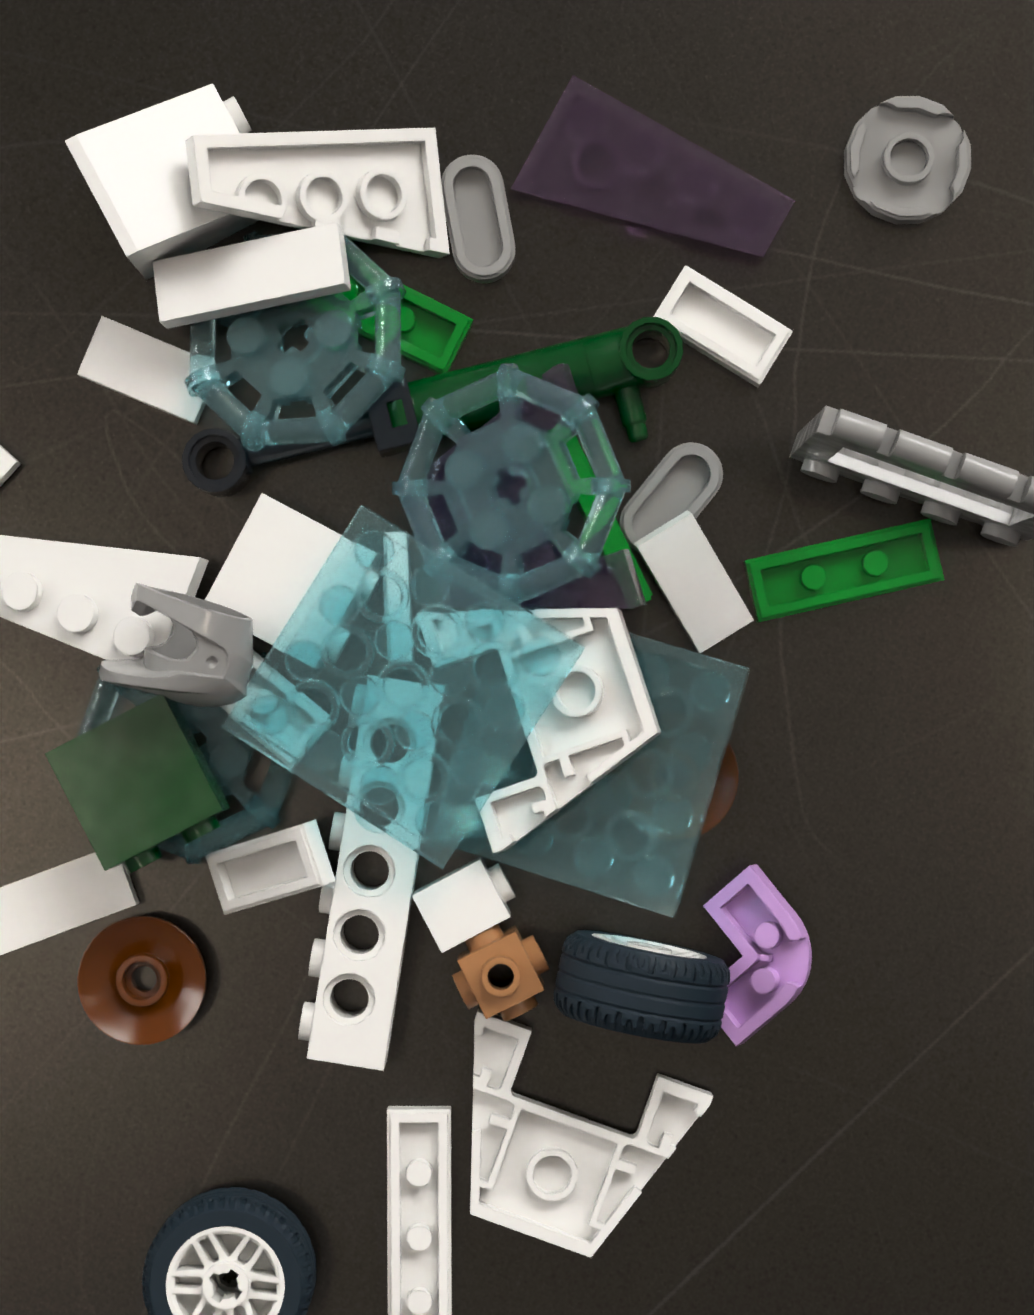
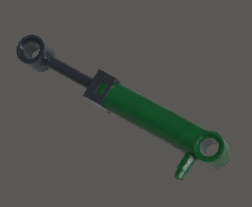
(598, 364)

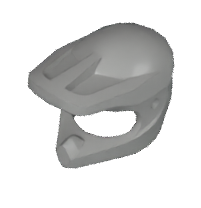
(201, 661)

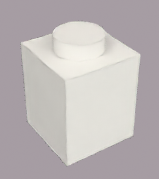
(464, 902)

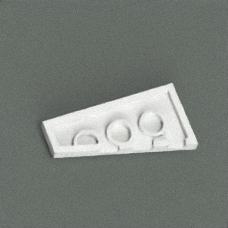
(370, 182)
(86, 592)

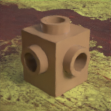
(505, 948)

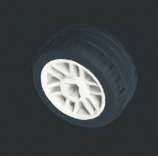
(641, 987)
(225, 1233)

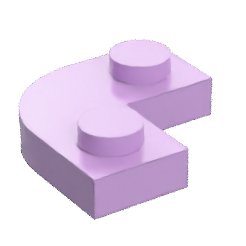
(772, 948)

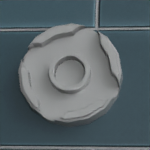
(907, 160)

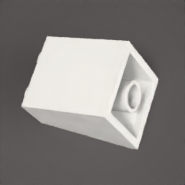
(143, 176)

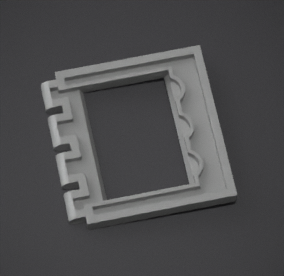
(920, 470)

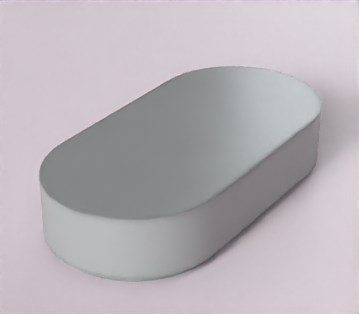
(478, 218)
(679, 483)

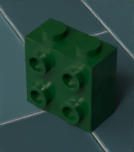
(139, 784)

